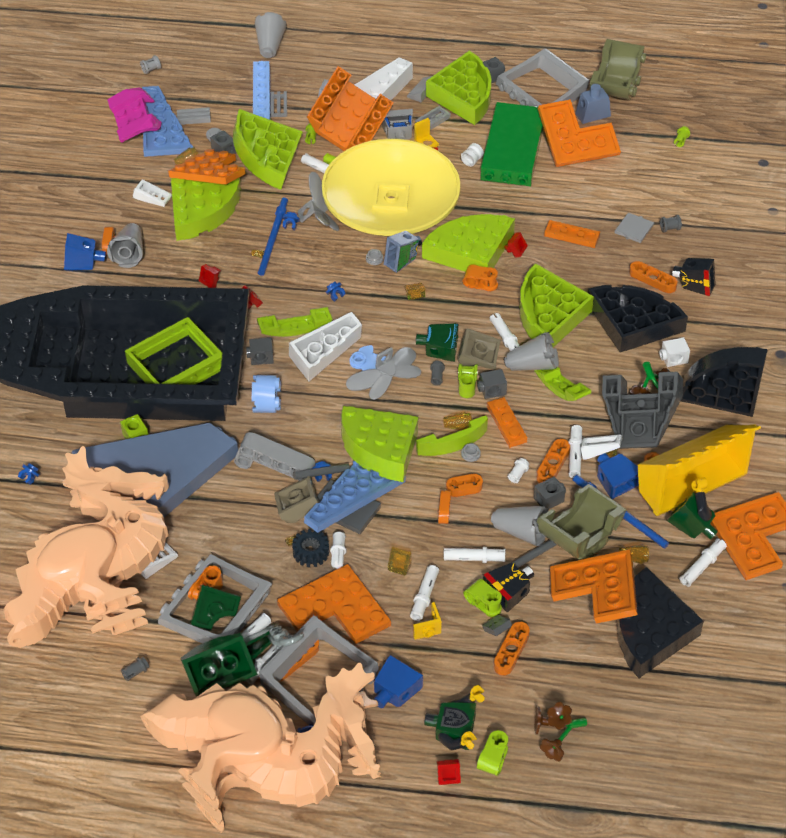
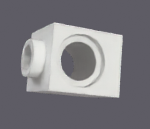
(675, 352)

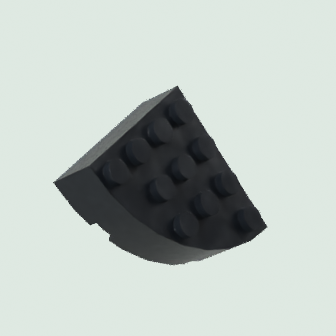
(636, 315)
(726, 380)
(660, 627)

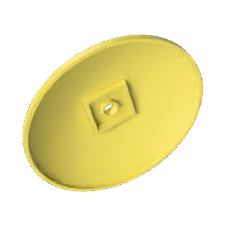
(367, 174)

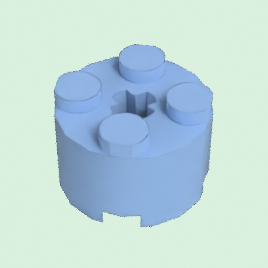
(265, 393)

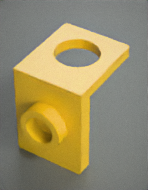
(422, 132)
(428, 628)

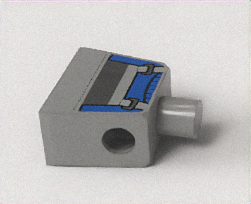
(398, 124)

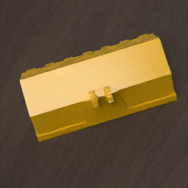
(717, 456)

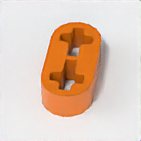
(108, 235)
(464, 485)
(444, 507)

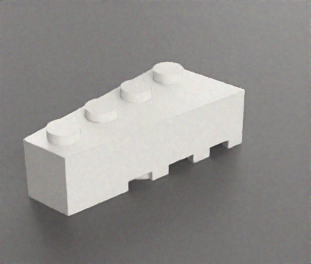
(388, 80)
(322, 346)

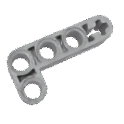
(271, 455)

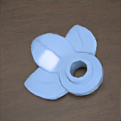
(364, 358)

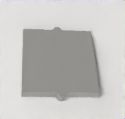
(634, 227)

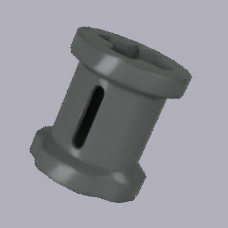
(670, 223)

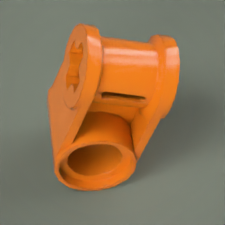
(479, 278)
(205, 579)

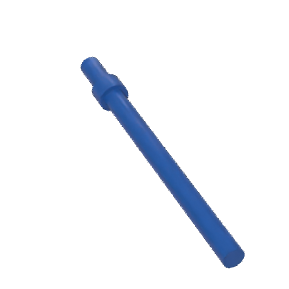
(281, 209)
(630, 518)

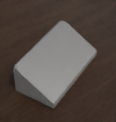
(418, 93)

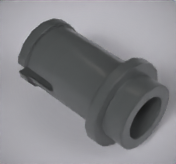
(437, 369)
(135, 668)

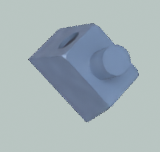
(593, 105)

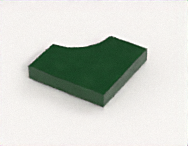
(212, 606)

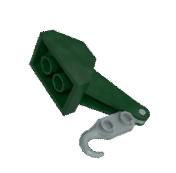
(228, 659)

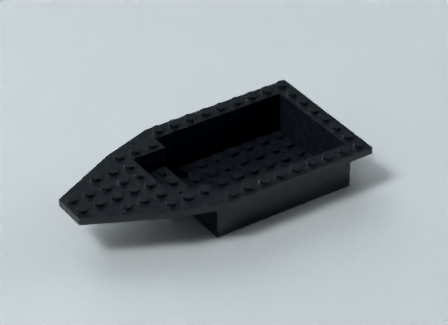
(76, 341)

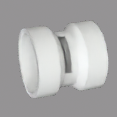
(472, 154)

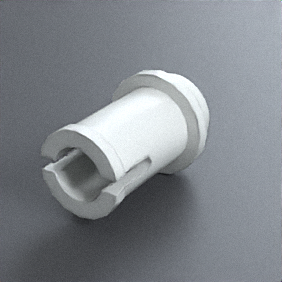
(520, 467)

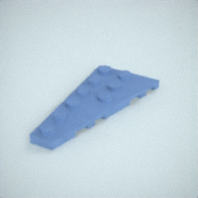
(170, 137)
(348, 493)

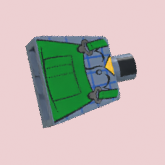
(401, 250)

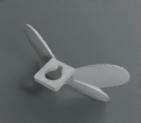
(317, 204)
(380, 378)

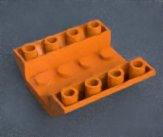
(346, 112)

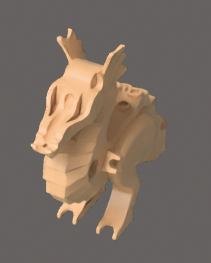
(91, 558)
(254, 746)

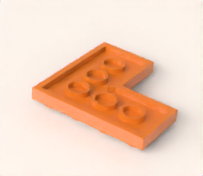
(570, 142)
(209, 167)
(745, 533)
(605, 577)
(337, 595)

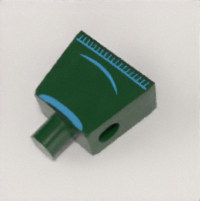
(440, 341)

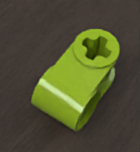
(467, 380)
(484, 598)
(494, 753)

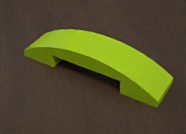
(296, 325)
(561, 386)
(432, 446)

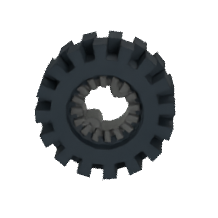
(317, 541)

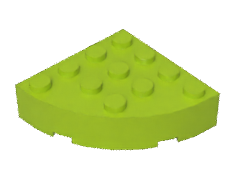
(462, 87)
(265, 147)
(202, 205)
(469, 241)
(551, 304)
(379, 440)

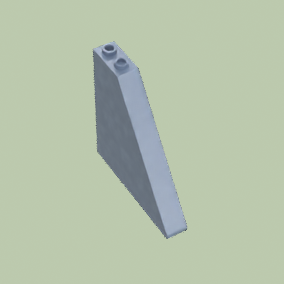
(184, 455)

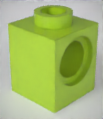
(133, 427)

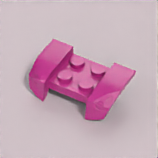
(132, 113)

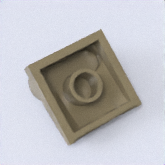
(478, 349)
(296, 500)

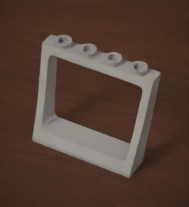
(551, 65)
(259, 586)
(289, 655)

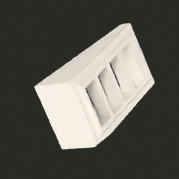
(142, 192)
(599, 445)
(155, 566)

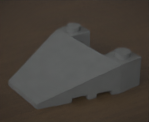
(642, 417)

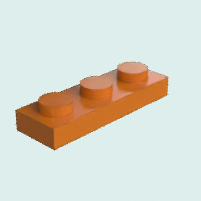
(572, 234)
(507, 422)

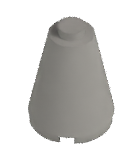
(269, 33)
(126, 246)
(534, 355)
(520, 522)

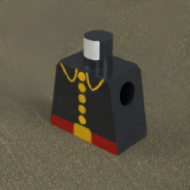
(697, 275)
(511, 583)

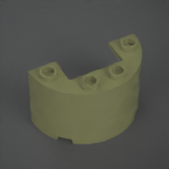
(620, 69)
(586, 525)

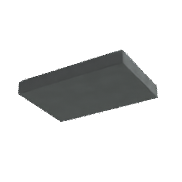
(360, 518)

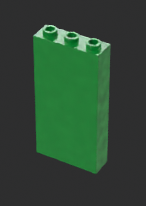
(512, 145)

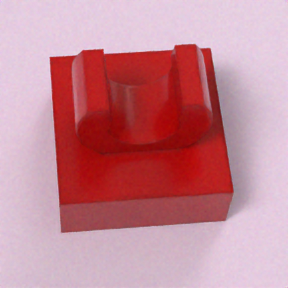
(516, 245)
(209, 276)
(253, 298)
(448, 772)

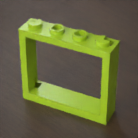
(167, 337)

